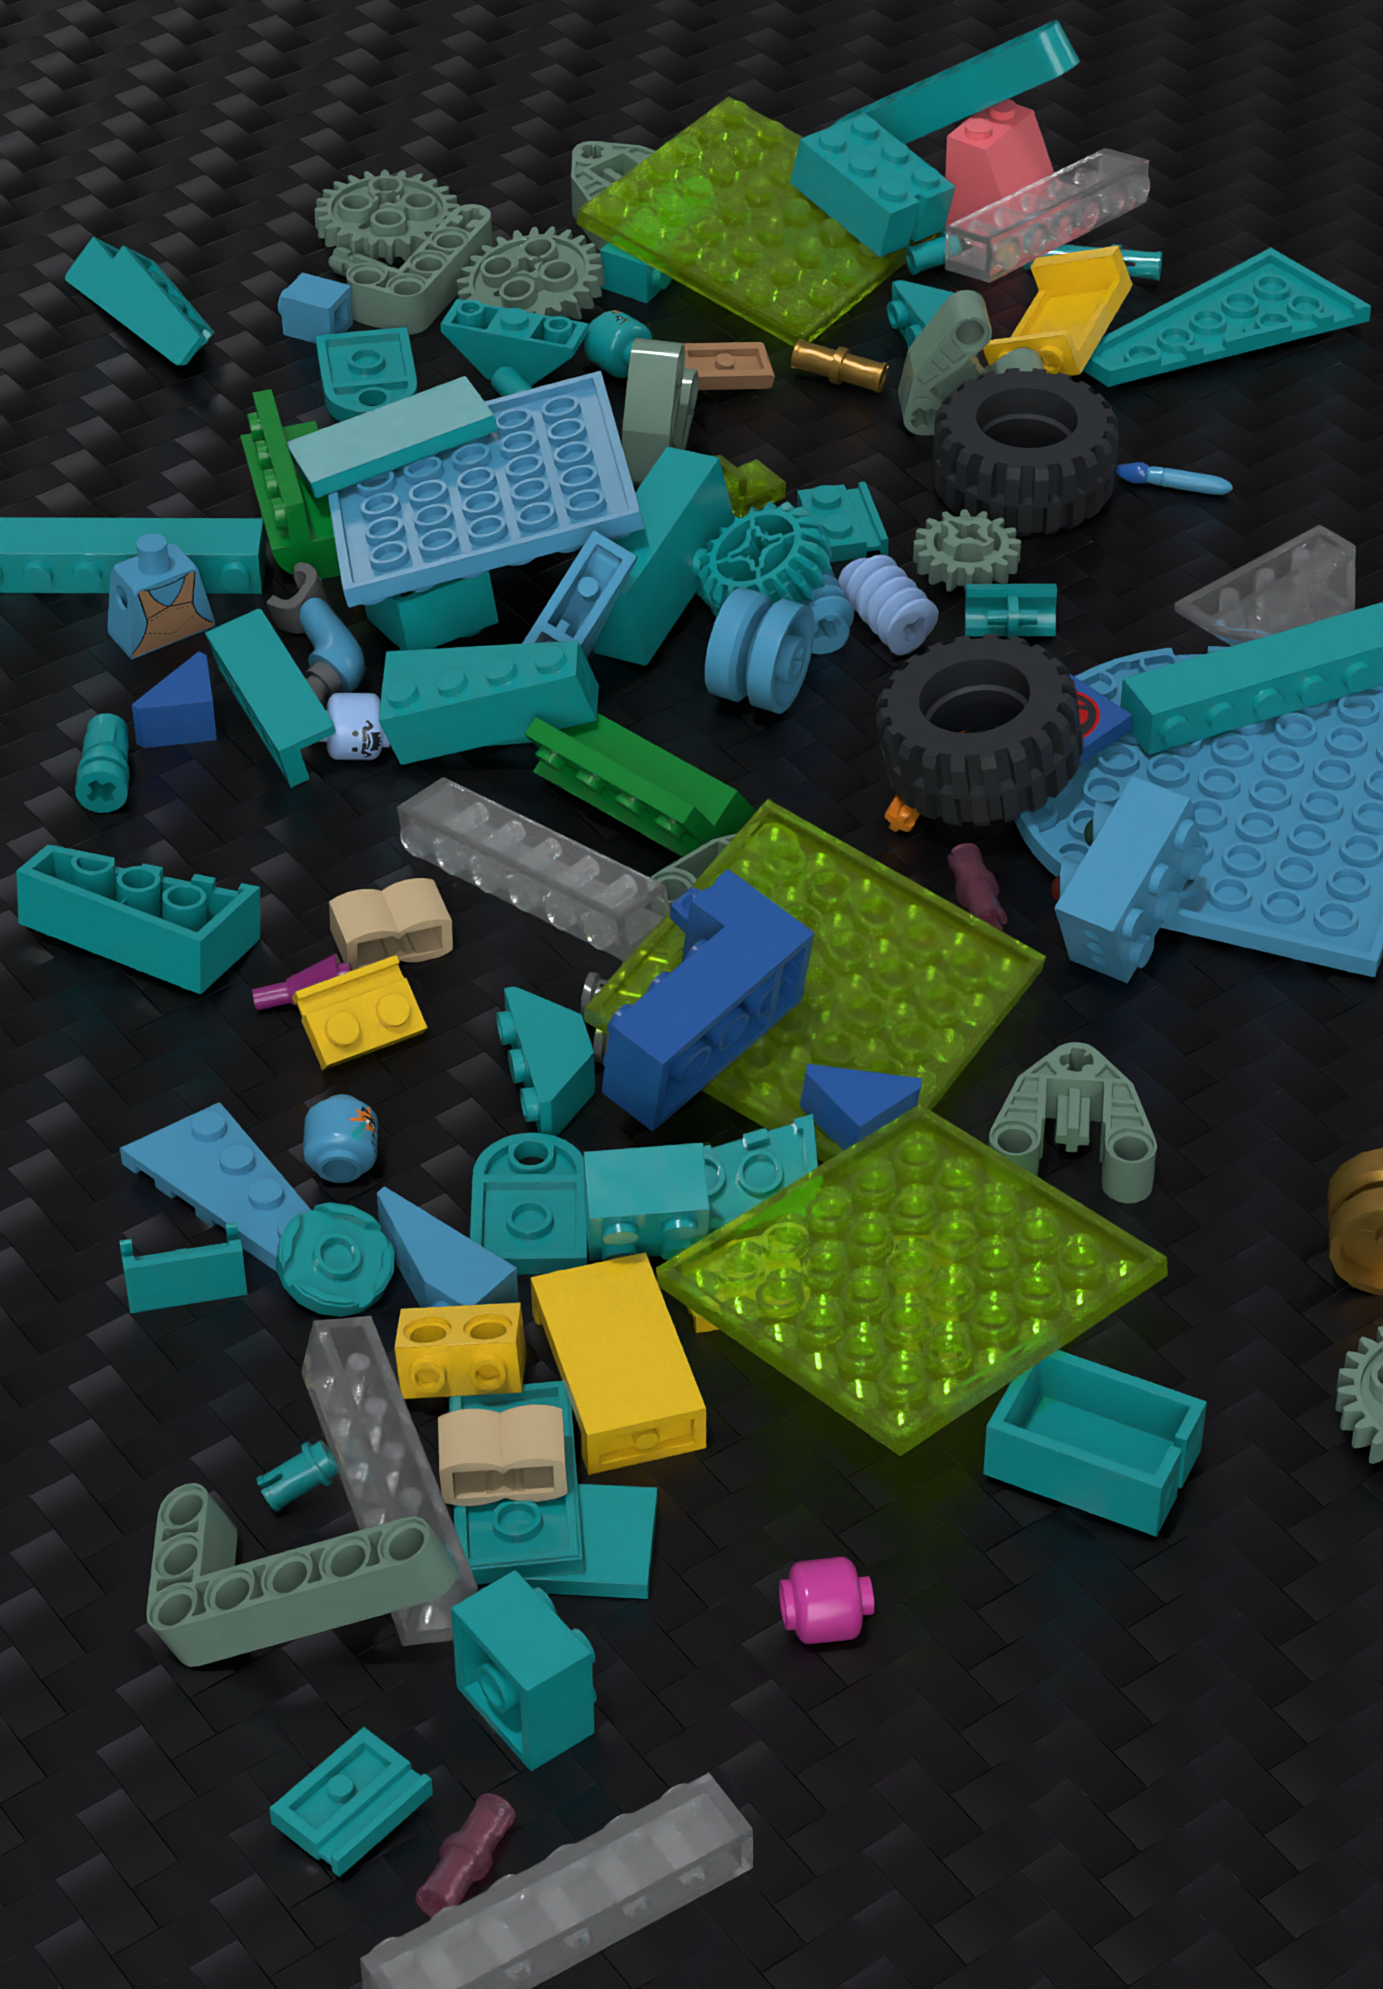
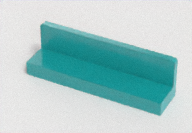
(270, 690)

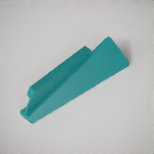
(140, 298)

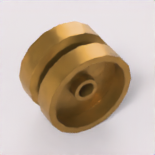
(1357, 1221)

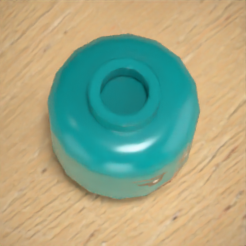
(611, 340)

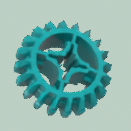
(768, 552)

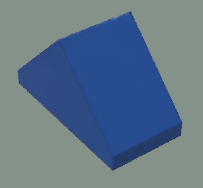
(177, 708)
(855, 1102)

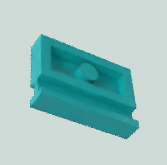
(847, 518)
(351, 1801)

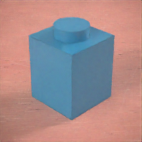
(315, 307)

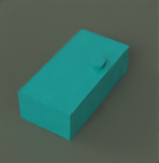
(681, 511)

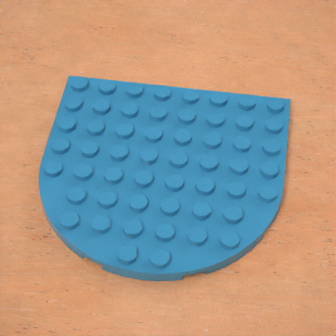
(1279, 810)

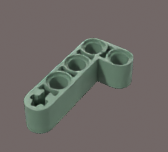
(426, 281)

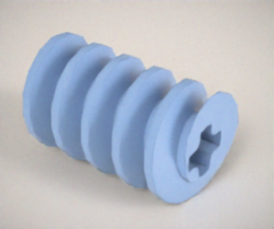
(889, 602)

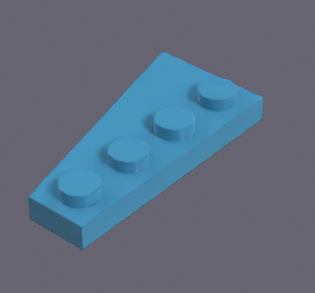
(221, 1175)

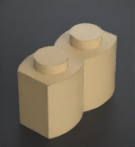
(399, 921)
(502, 1455)

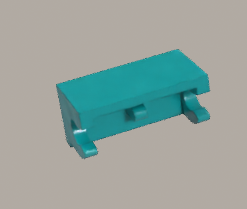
(184, 1274)

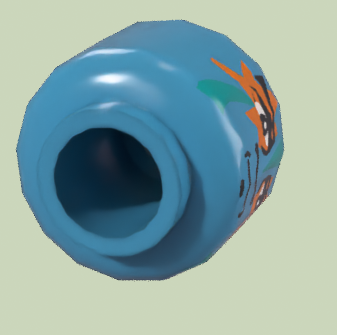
(340, 1138)

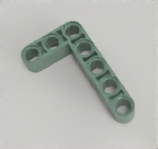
(222, 1610)

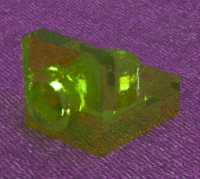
(751, 486)

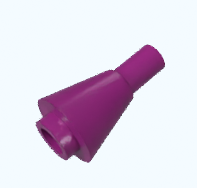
(282, 992)

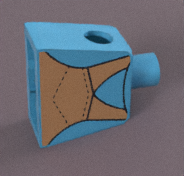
(156, 598)

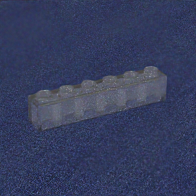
(1046, 215)
(532, 867)
(380, 1454)
(575, 1898)

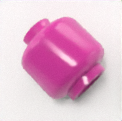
(825, 1600)

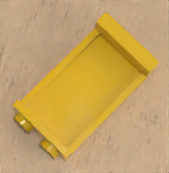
(1070, 311)
(620, 1362)

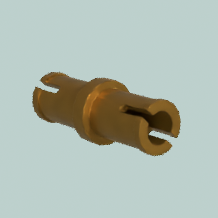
(839, 365)

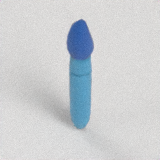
(1141, 473)

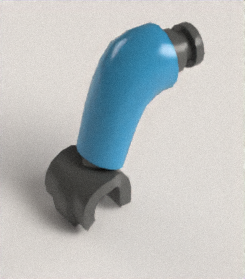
(337, 658)

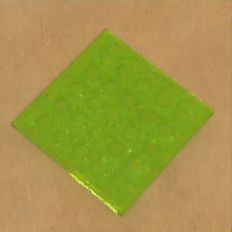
(734, 228)
(889, 979)
(911, 1276)

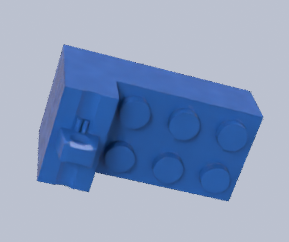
(735, 981)

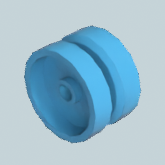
(759, 650)

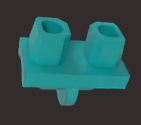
(1010, 609)

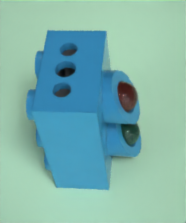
(1128, 878)

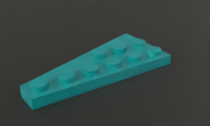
(1234, 313)

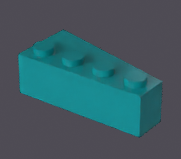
(481, 695)
(139, 916)

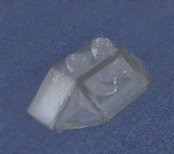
(1279, 590)

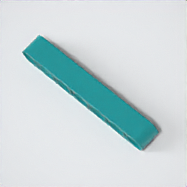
(974, 84)

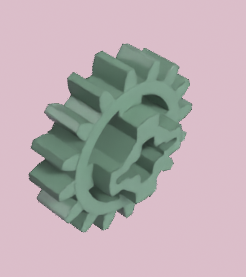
(969, 550)

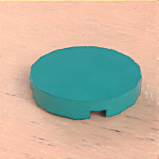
(335, 1259)

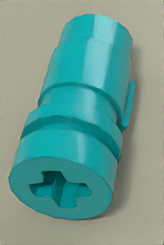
(104, 767)

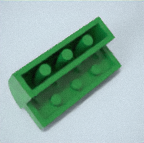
(294, 519)
(638, 783)

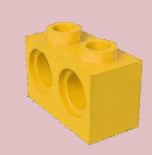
(460, 1350)

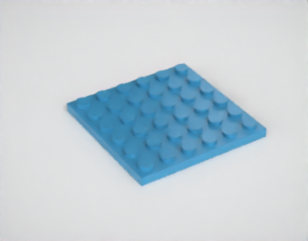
(492, 501)

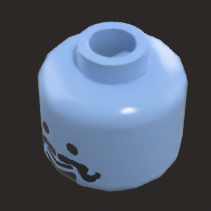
(356, 726)

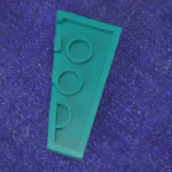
(757, 1168)

